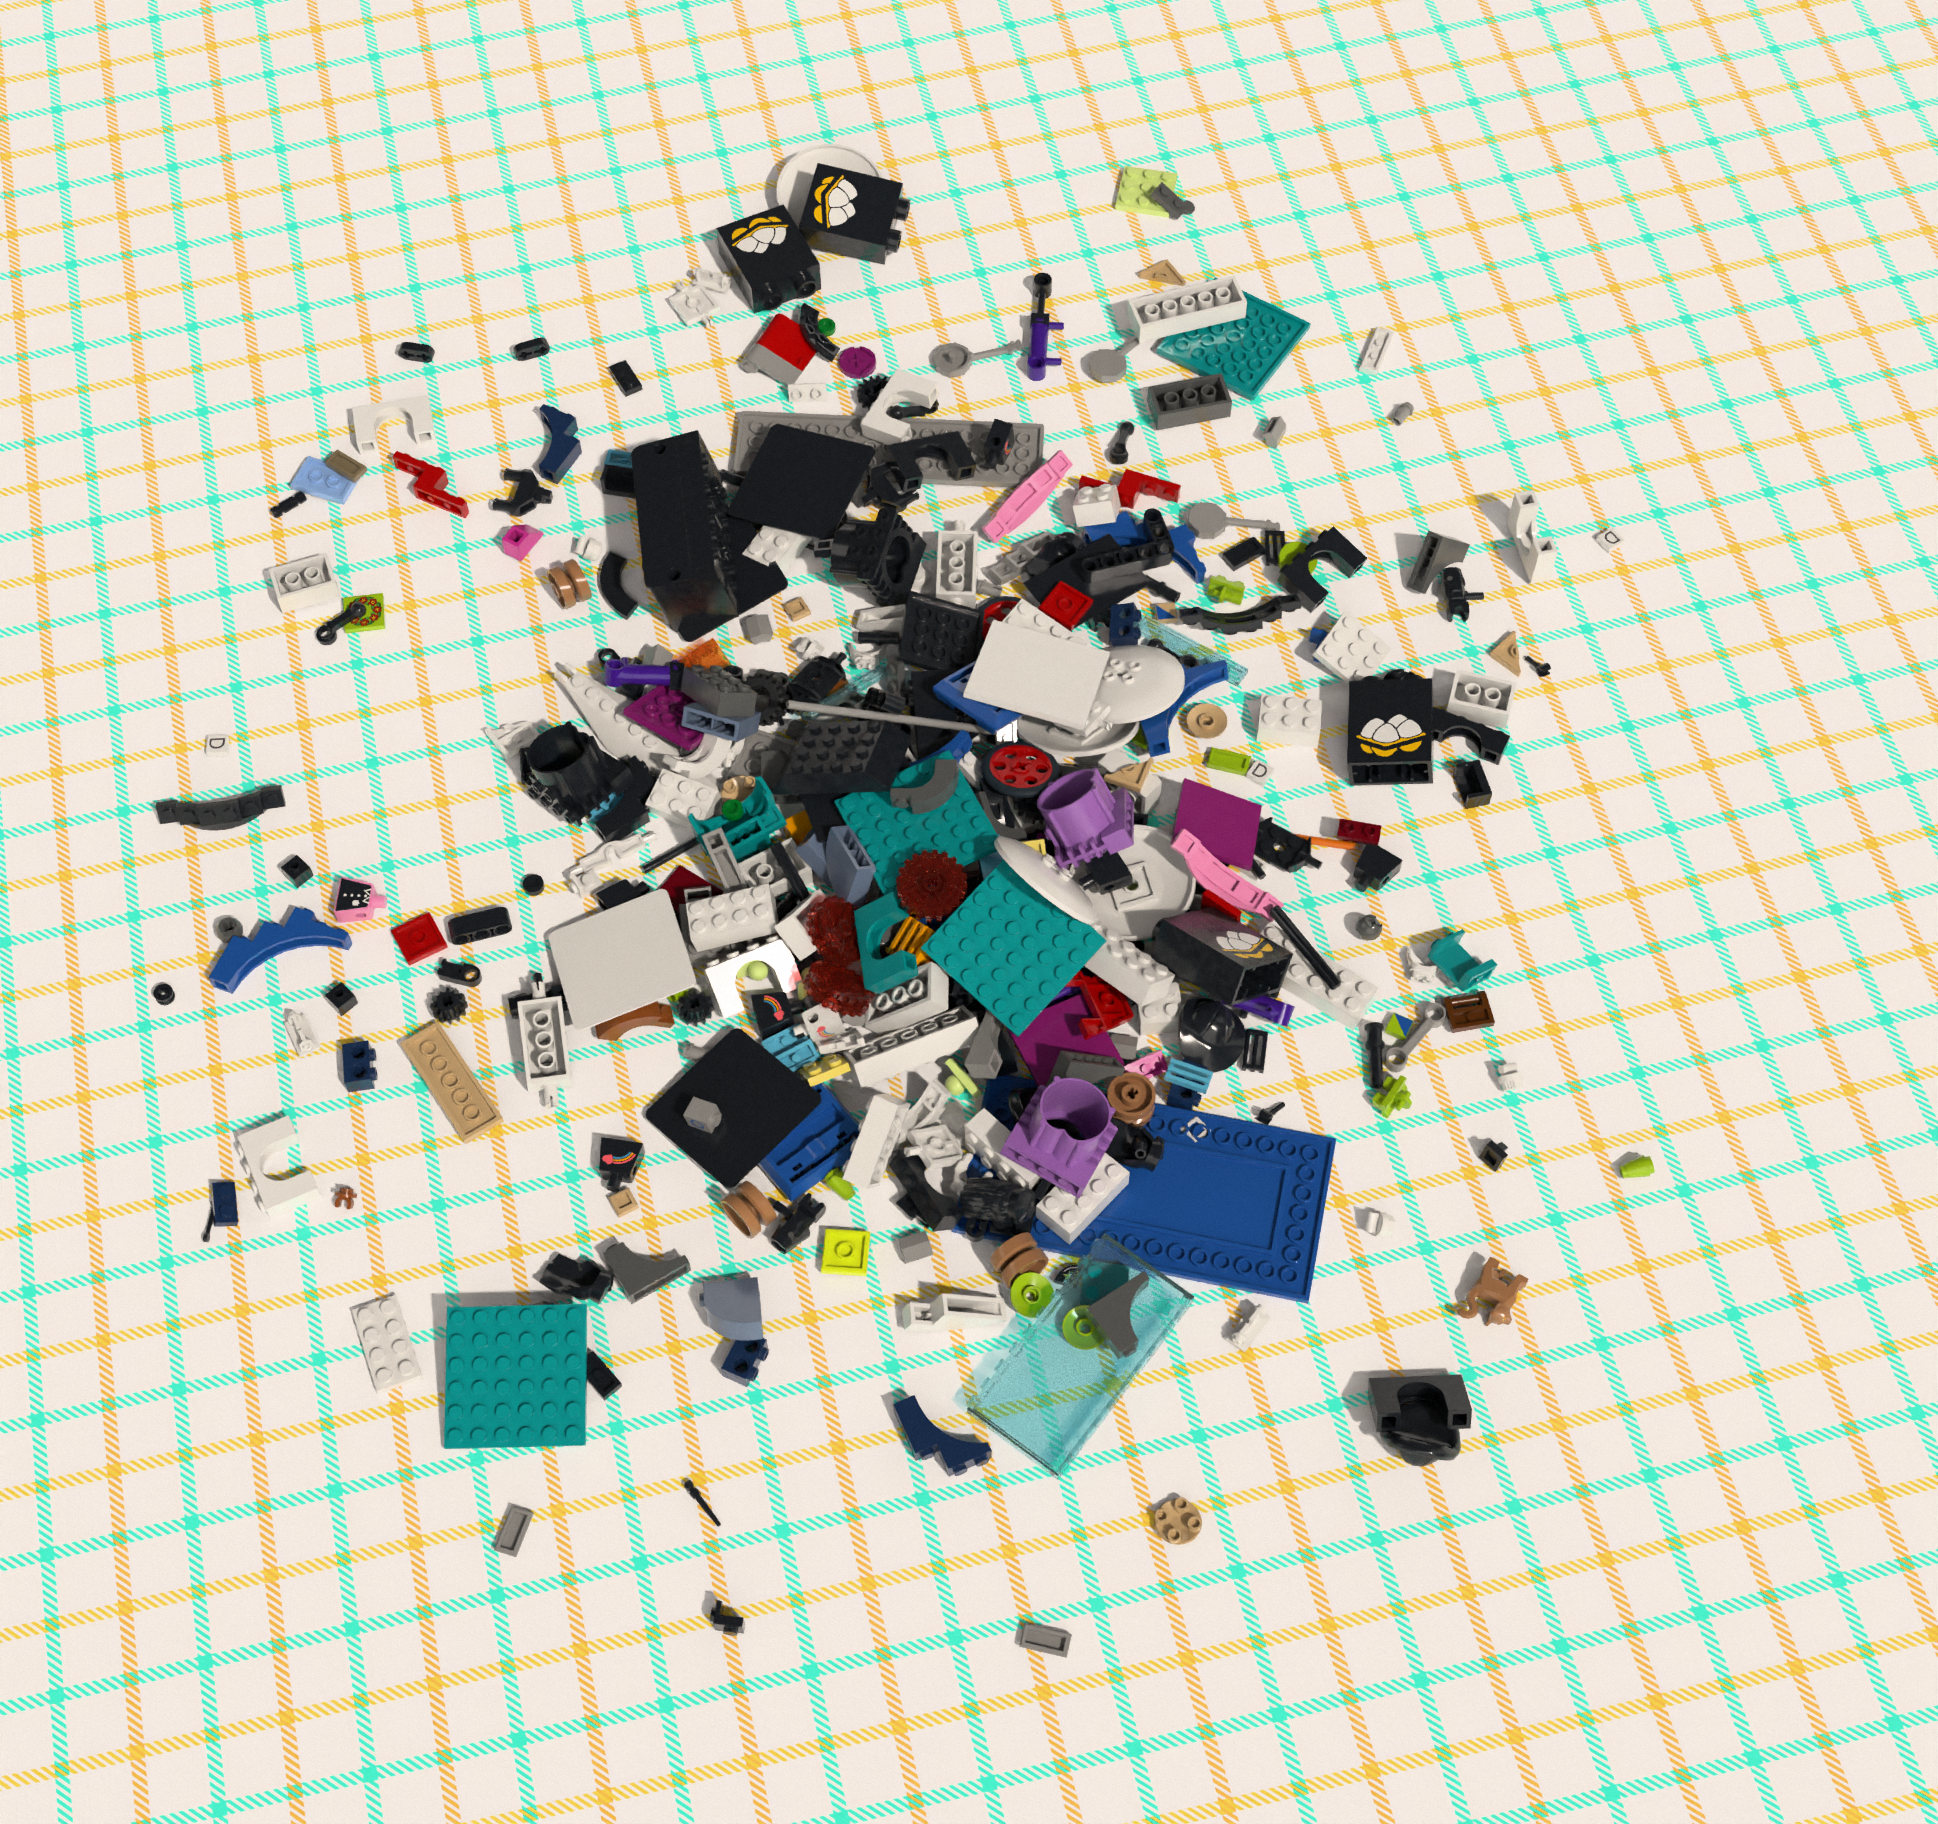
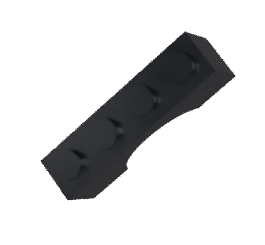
(1489, 742)
(937, 1209)

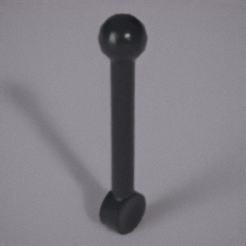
(206, 1237)

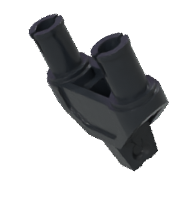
(882, 492)
(527, 494)

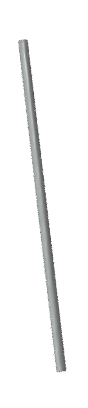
(803, 706)

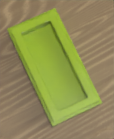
(1228, 761)

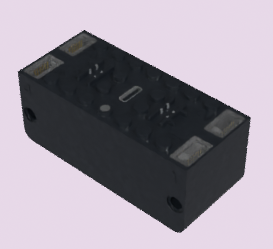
(684, 530)

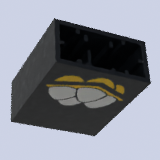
(853, 214)
(769, 259)
(1391, 731)
(1220, 955)

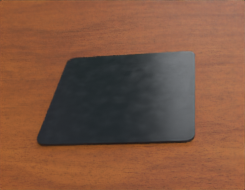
(801, 481)
(754, 579)
(757, 1102)

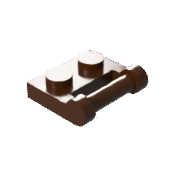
(1468, 1017)

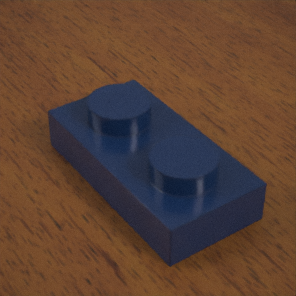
(224, 1204)

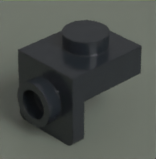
(728, 1624)

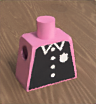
(357, 901)

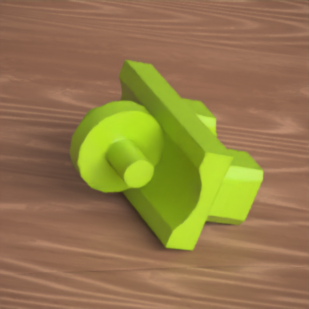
(1226, 590)
(1396, 1098)

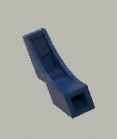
(563, 448)
(927, 1439)

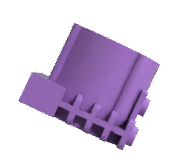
(1086, 817)
(1051, 1150)

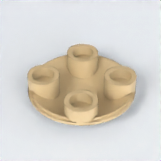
(737, 788)
(1178, 1521)

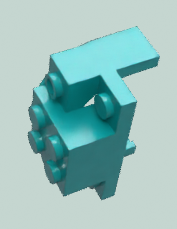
(751, 831)

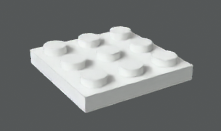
(1351, 650)

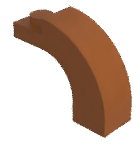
(649, 1015)

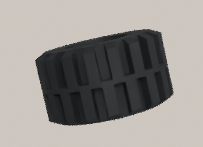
(777, 694)

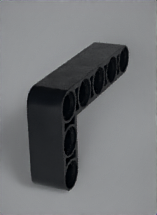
(1139, 557)
(882, 701)

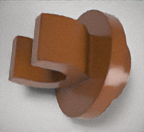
(345, 1194)

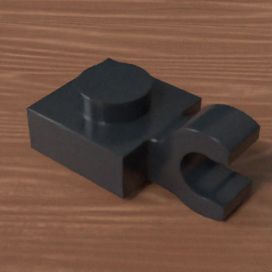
(909, 1208)

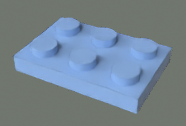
(322, 482)

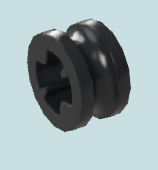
(164, 988)

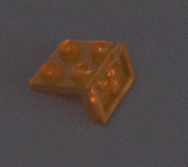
(706, 655)

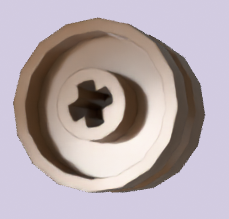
(569, 584)
(1132, 1098)
(748, 1209)
(1018, 1257)

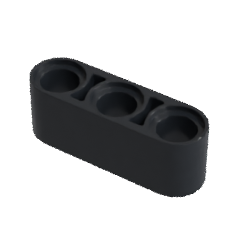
(479, 925)

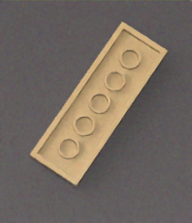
(451, 1082)

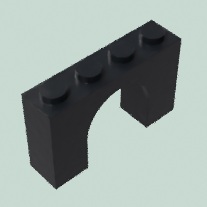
(946, 447)
(1330, 547)
(1444, 1391)

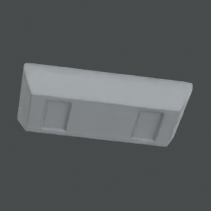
(513, 1531)
(1045, 1640)

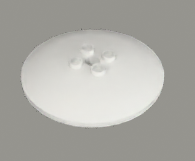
(799, 171)
(1139, 682)
(1067, 743)
(1047, 878)
(1162, 890)

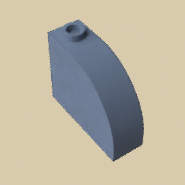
(729, 728)
(814, 855)
(848, 865)
(734, 1308)

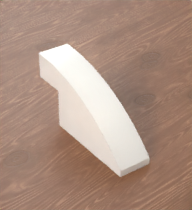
(883, 618)
(953, 1313)

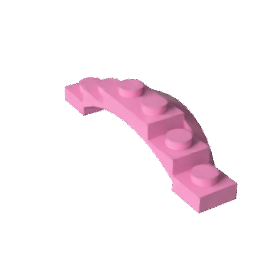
(1027, 497)
(1220, 879)

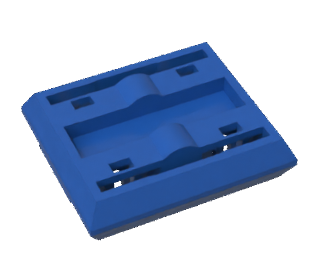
(989, 717)
(812, 1145)

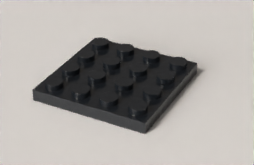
(939, 633)

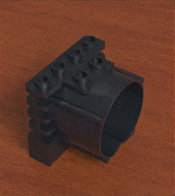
(878, 556)
(573, 773)

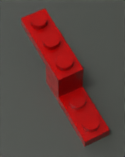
(1134, 483)
(431, 484)

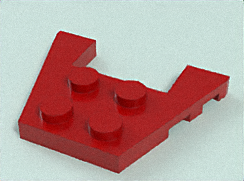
(1105, 1002)

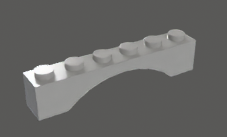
(727, 867)
(984, 1055)

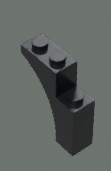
(631, 810)

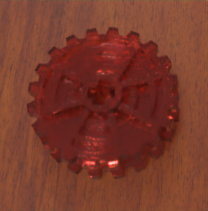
(931, 870)
(834, 931)
(838, 988)

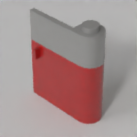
(780, 351)

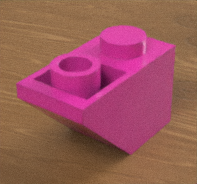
(520, 540)

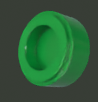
(827, 326)
(732, 810)

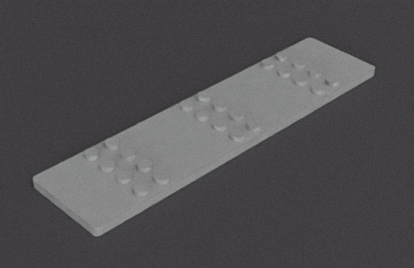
(1021, 463)

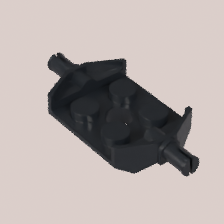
(806, 690)
(1296, 852)

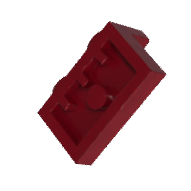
(1358, 832)

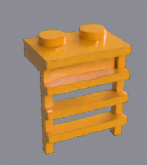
(911, 938)

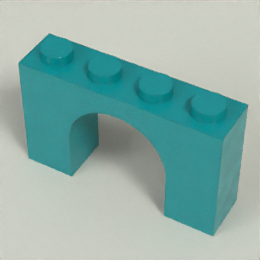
(871, 924)

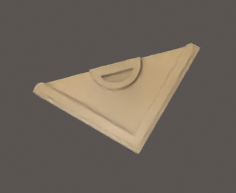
(1164, 273)
(1507, 654)
(1131, 777)

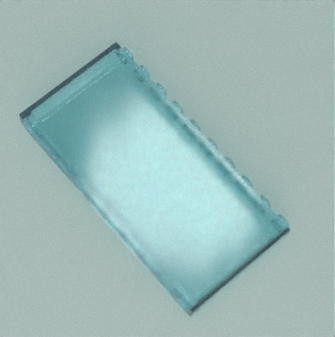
(1056, 1396)

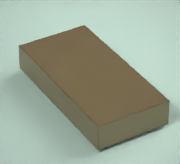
(346, 466)

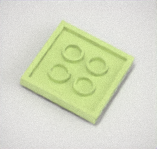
(1137, 187)

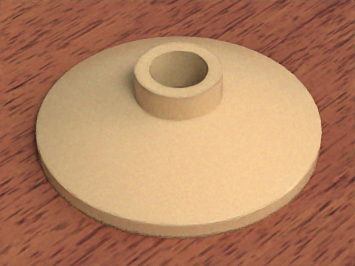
(1210, 715)

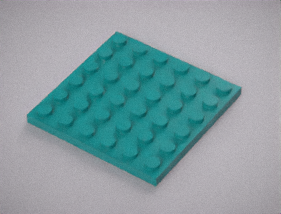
(1243, 349)
(896, 833)
(1012, 948)
(516, 1376)

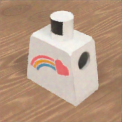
(819, 1023)

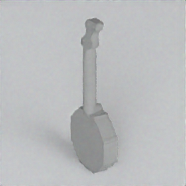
(955, 359)
(1109, 364)
(1210, 521)

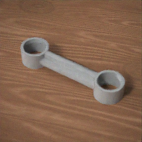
(1415, 1037)

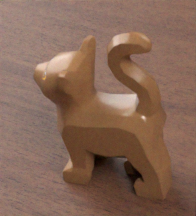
(1492, 1289)

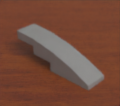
(1015, 562)

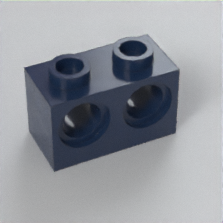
(1124, 620)
(355, 1066)
(1174, 1096)
(740, 1356)

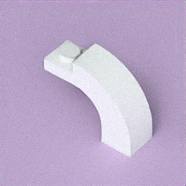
(703, 761)
(924, 1112)

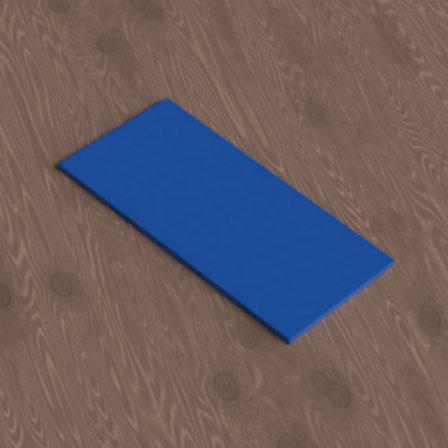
(1214, 1211)

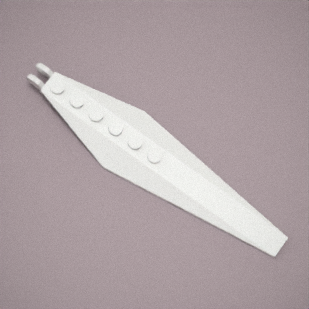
(619, 733)

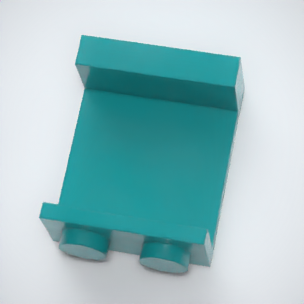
(1458, 963)

